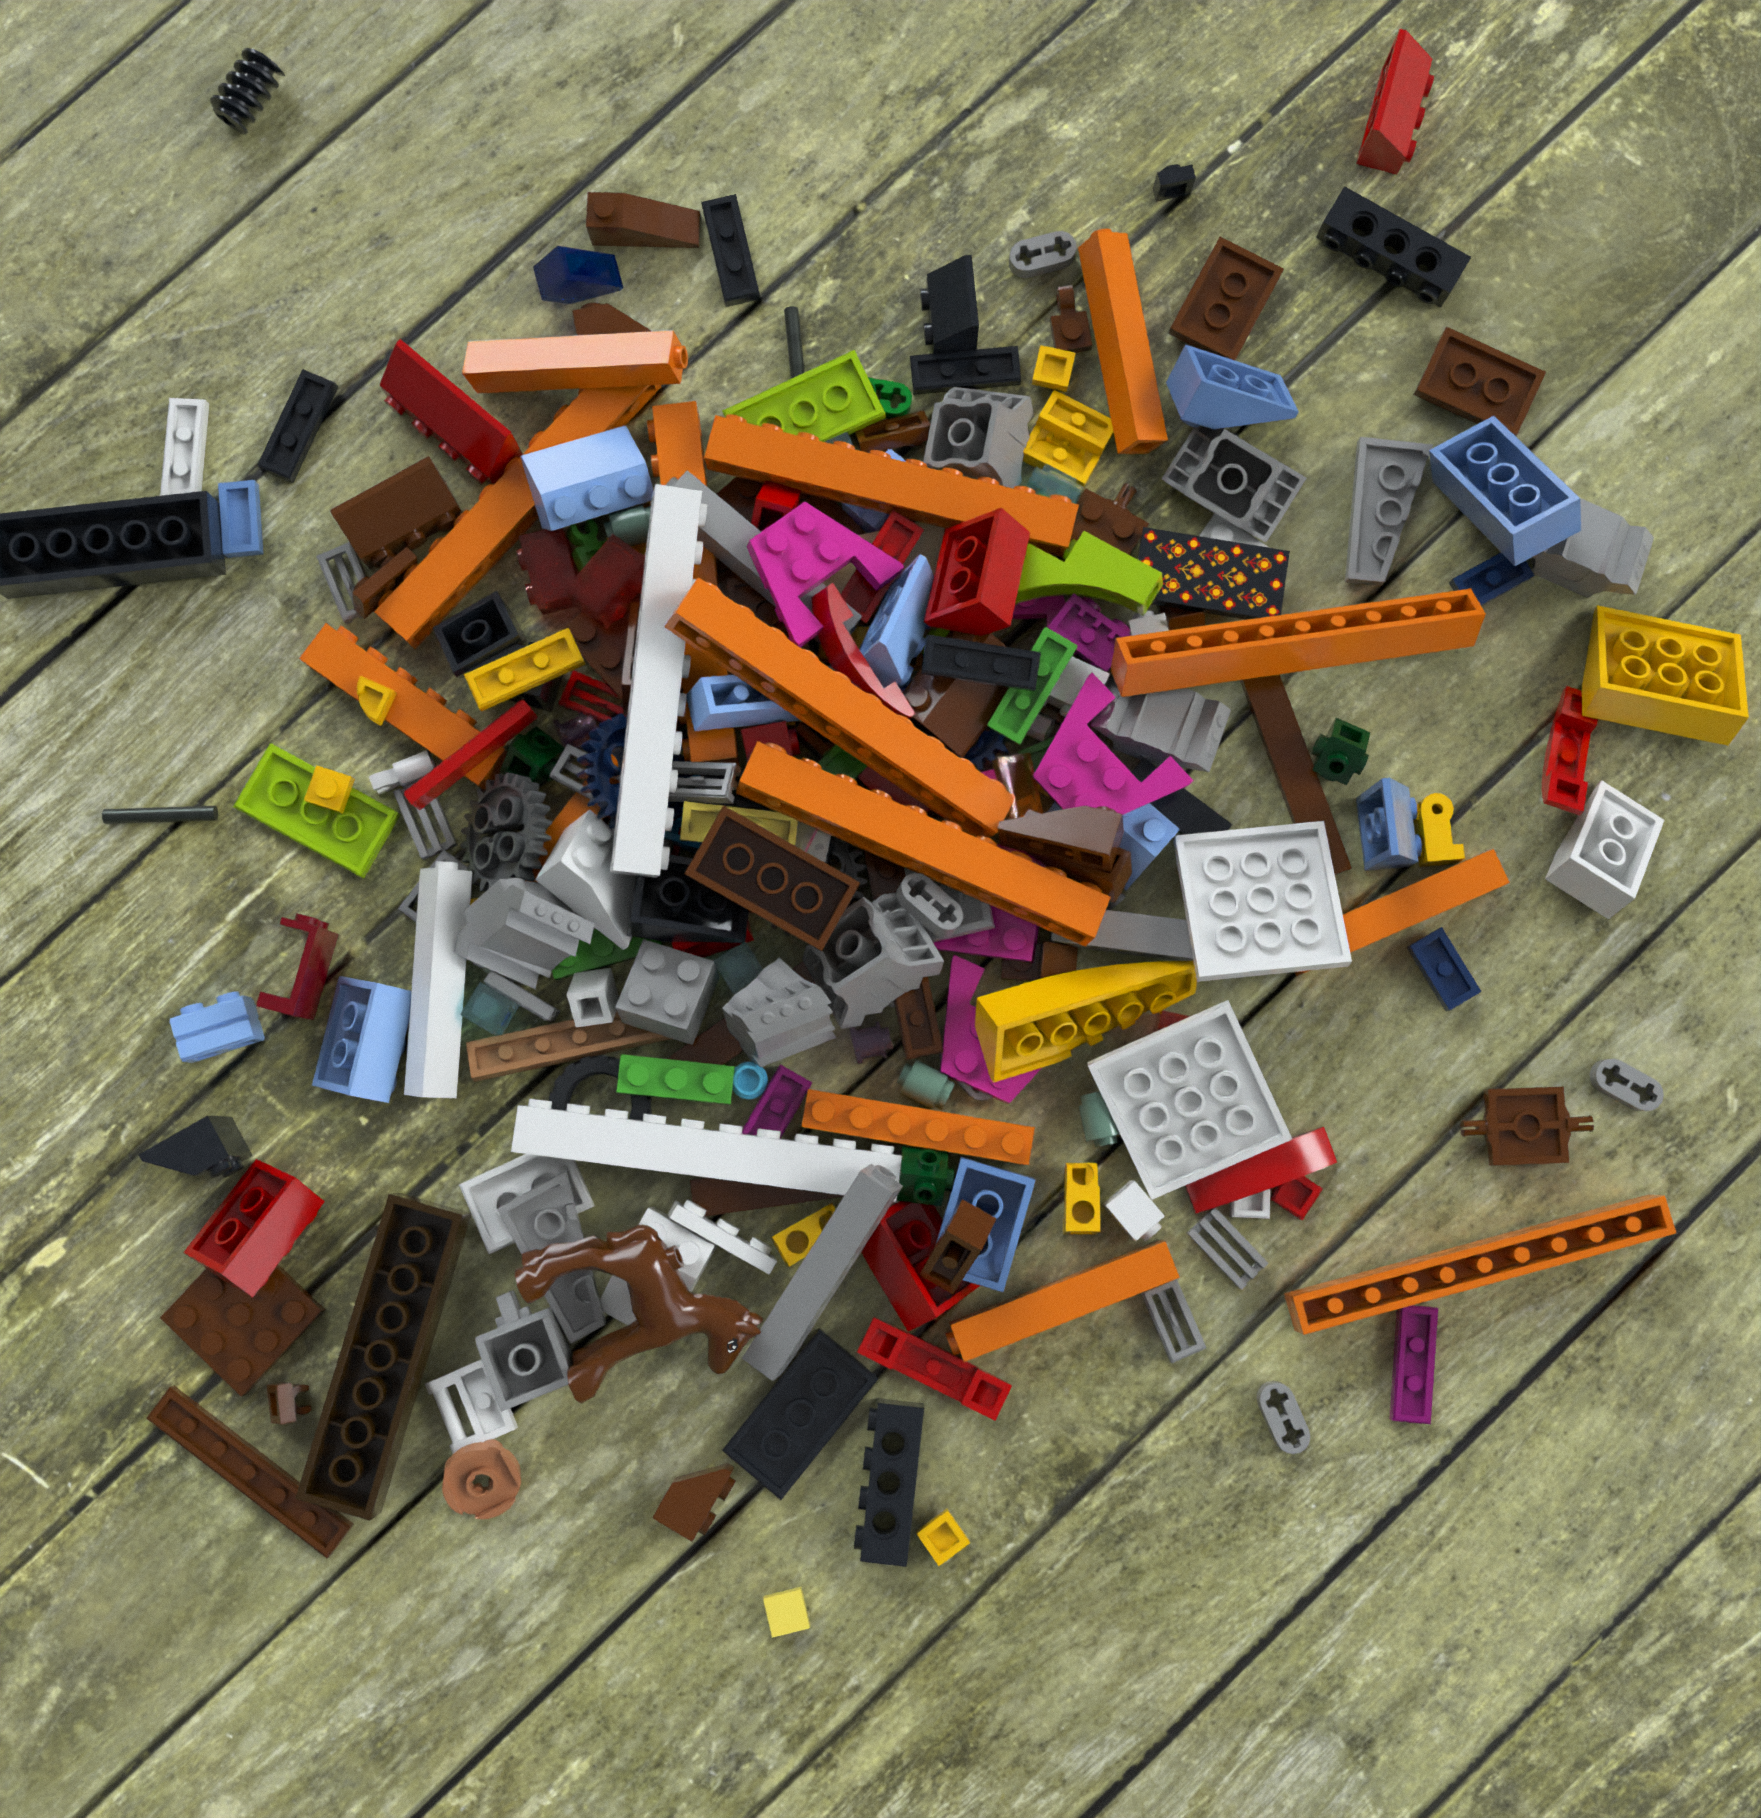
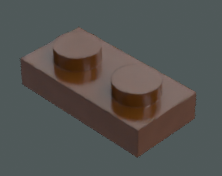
(895, 432)
(389, 576)

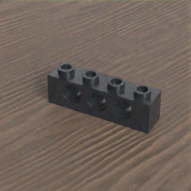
(1410, 242)
(891, 1544)

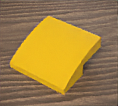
(1068, 437)

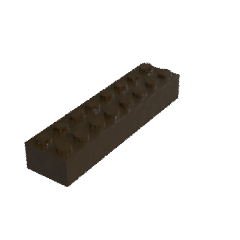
(383, 1356)

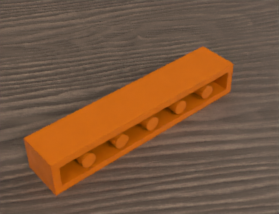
(413, 712)
(918, 1127)

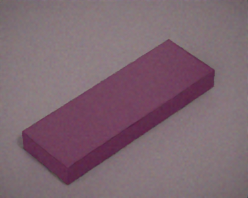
(778, 1102)
(1413, 1364)

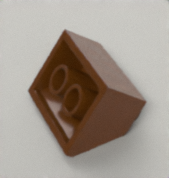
(398, 513)
(954, 708)

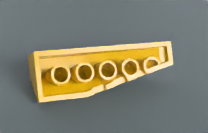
(1054, 1014)

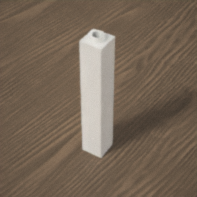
(437, 983)

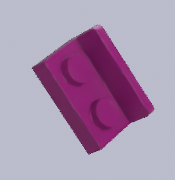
(1090, 630)

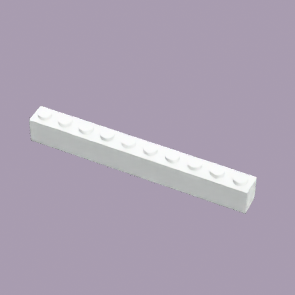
(656, 685)
(693, 1149)

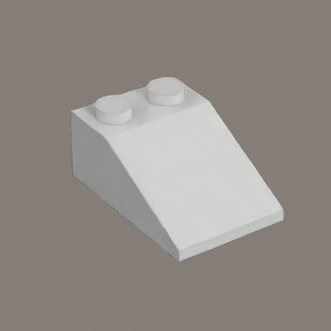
(1606, 851)
(582, 877)
(694, 1250)

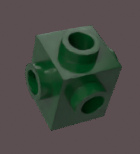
(1341, 752)
(532, 755)
(924, 1176)

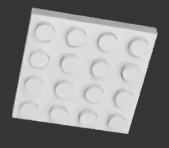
(1261, 901)
(1189, 1100)

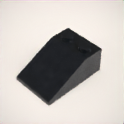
(683, 909)

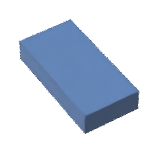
(240, 518)

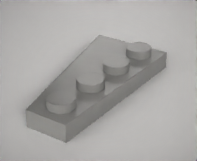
(1381, 501)
(548, 1217)

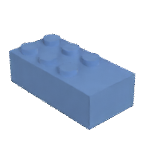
(1505, 490)

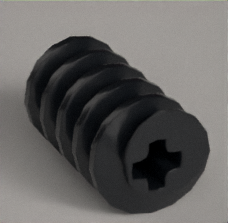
(244, 88)

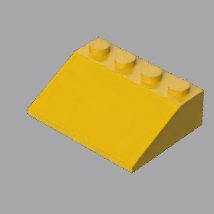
(1664, 676)

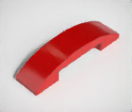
(845, 655)
(1567, 755)
(1263, 1171)
(934, 1367)

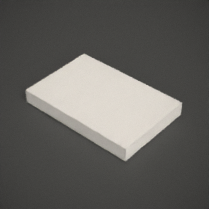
(506, 1182)

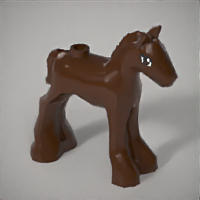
(658, 1301)

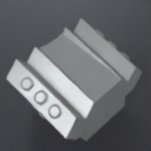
(980, 434)
(1234, 480)
(1598, 558)
(1164, 725)
(521, 931)
(872, 959)
(778, 1015)

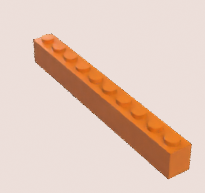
(679, 449)
(881, 482)
(497, 519)
(1295, 642)
(839, 709)
(922, 843)
(1479, 1263)

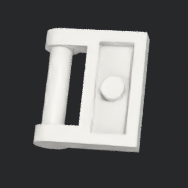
(479, 1404)

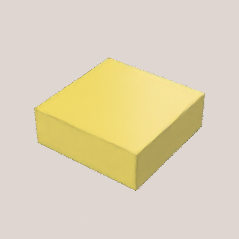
(786, 1612)

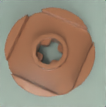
(477, 1459)

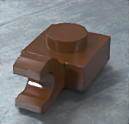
(1070, 328)

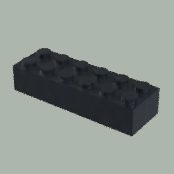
(110, 544)

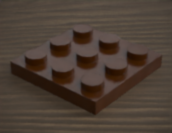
(242, 1333)

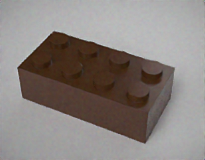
(772, 878)

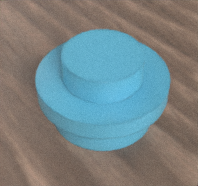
(749, 1080)

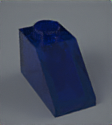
(576, 275)

